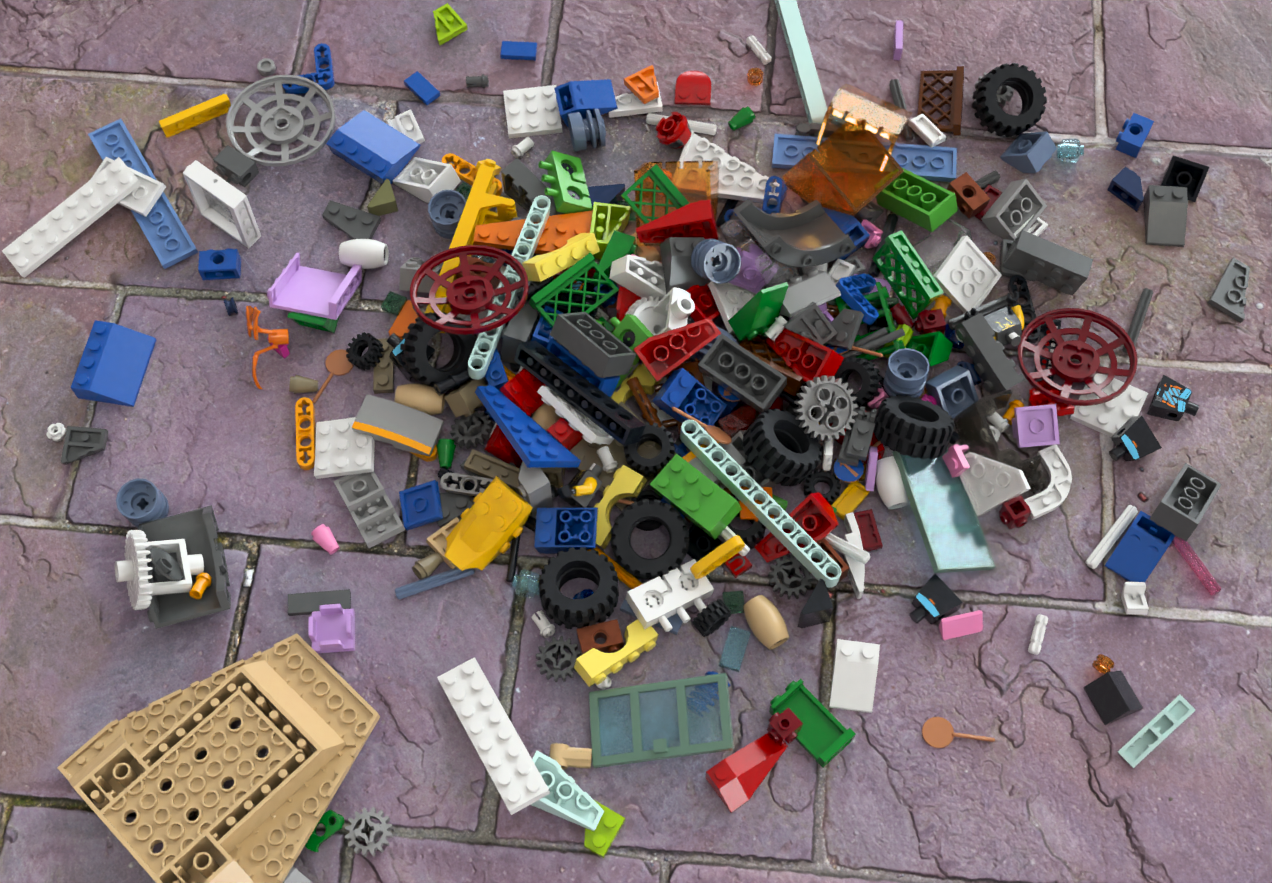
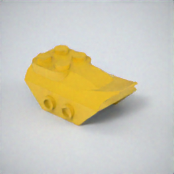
(487, 527)

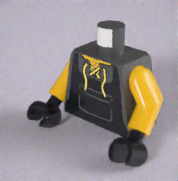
(1006, 322)
(580, 488)

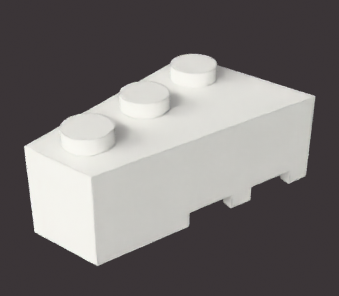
(639, 276)

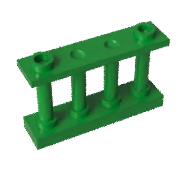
(881, 294)

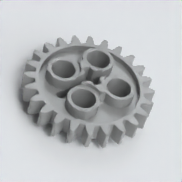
(841, 416)

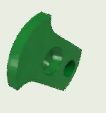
(328, 820)

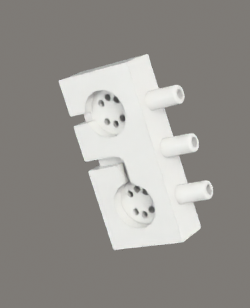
(669, 596)

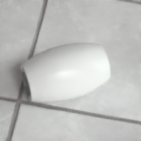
(363, 252)
(890, 484)

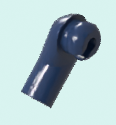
(975, 376)

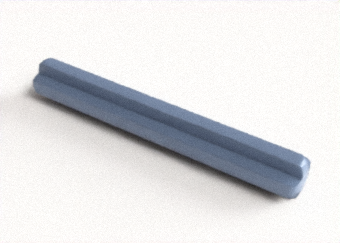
(432, 582)

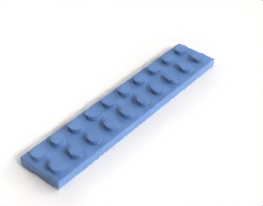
(927, 162)
(162, 224)

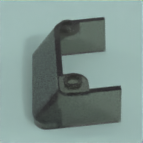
(976, 433)

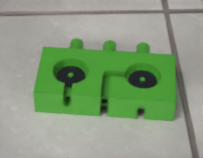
(566, 183)
(631, 333)

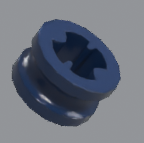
(231, 306)

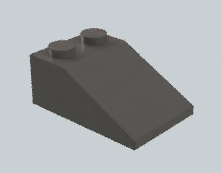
(1165, 215)
(676, 263)

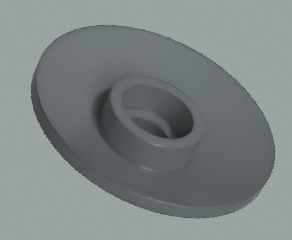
(165, 564)

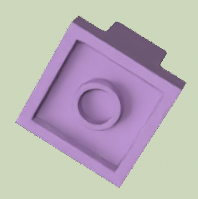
(748, 275)
(1036, 425)
(332, 629)

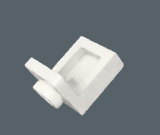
(1134, 598)

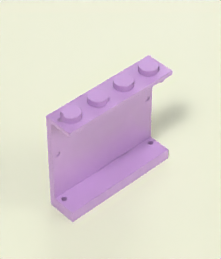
(313, 290)

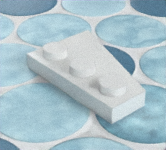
(630, 105)

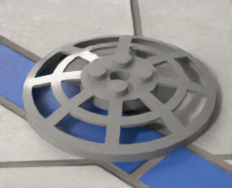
(280, 114)

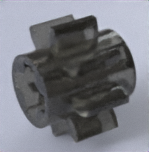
(1035, 480)

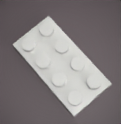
(144, 196)
(591, 432)

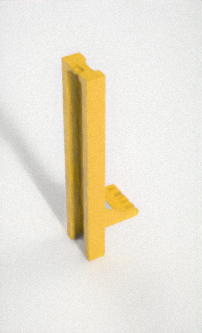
(476, 212)

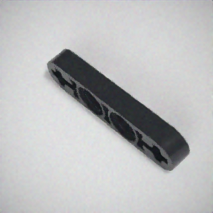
(1026, 308)

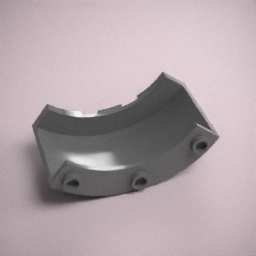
(797, 238)
(200, 535)

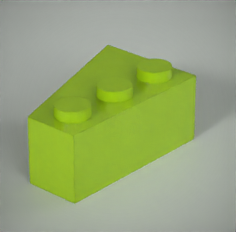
(605, 220)

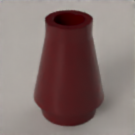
(901, 315)

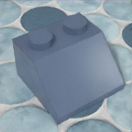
(1029, 151)
(953, 390)

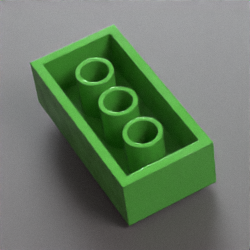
(918, 200)
(695, 496)

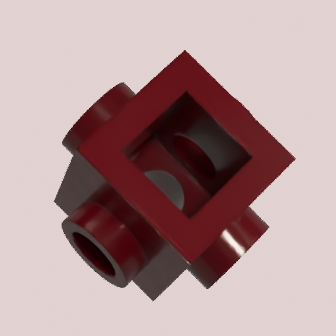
(930, 321)
(1014, 512)
(784, 727)

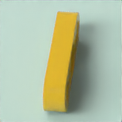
(717, 557)

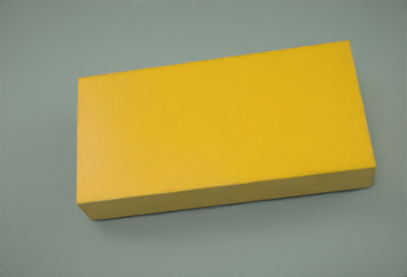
(850, 499)

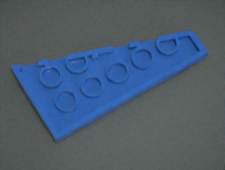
(526, 436)

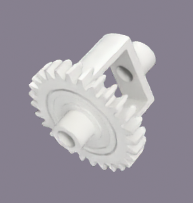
(665, 314)
(135, 568)

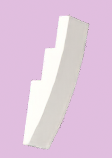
(856, 569)

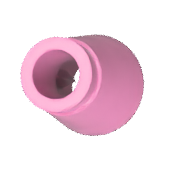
(323, 536)

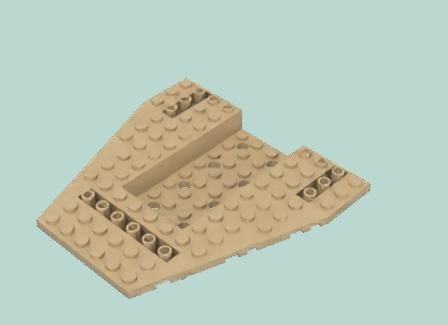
(258, 826)

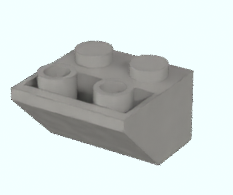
(408, 271)

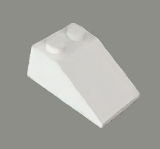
(426, 178)
(854, 675)

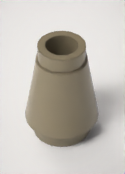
(302, 384)
(425, 567)

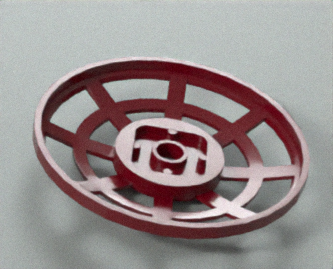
(469, 284)
(1078, 350)

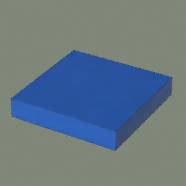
(421, 505)

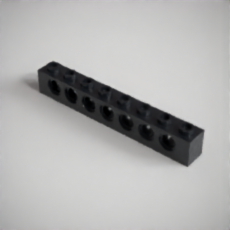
(580, 392)

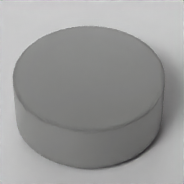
(266, 67)

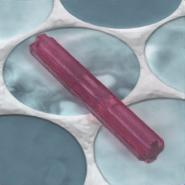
(1197, 566)

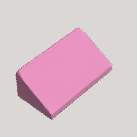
(961, 625)

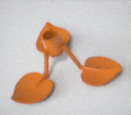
(275, 336)

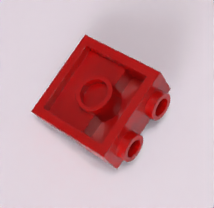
(523, 391)

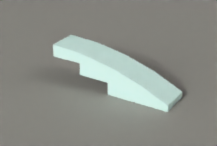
(1156, 731)

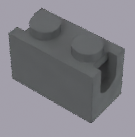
(236, 166)

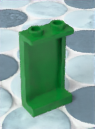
(821, 732)

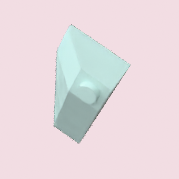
(565, 796)

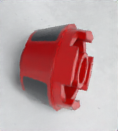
(674, 130)

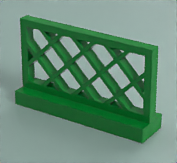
(665, 186)
(913, 270)
(566, 279)

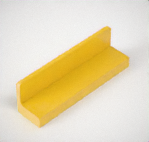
(195, 115)

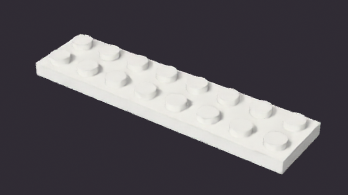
(71, 217)
(493, 736)

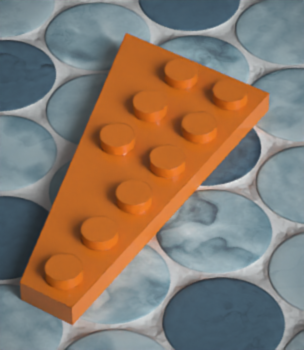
(554, 236)

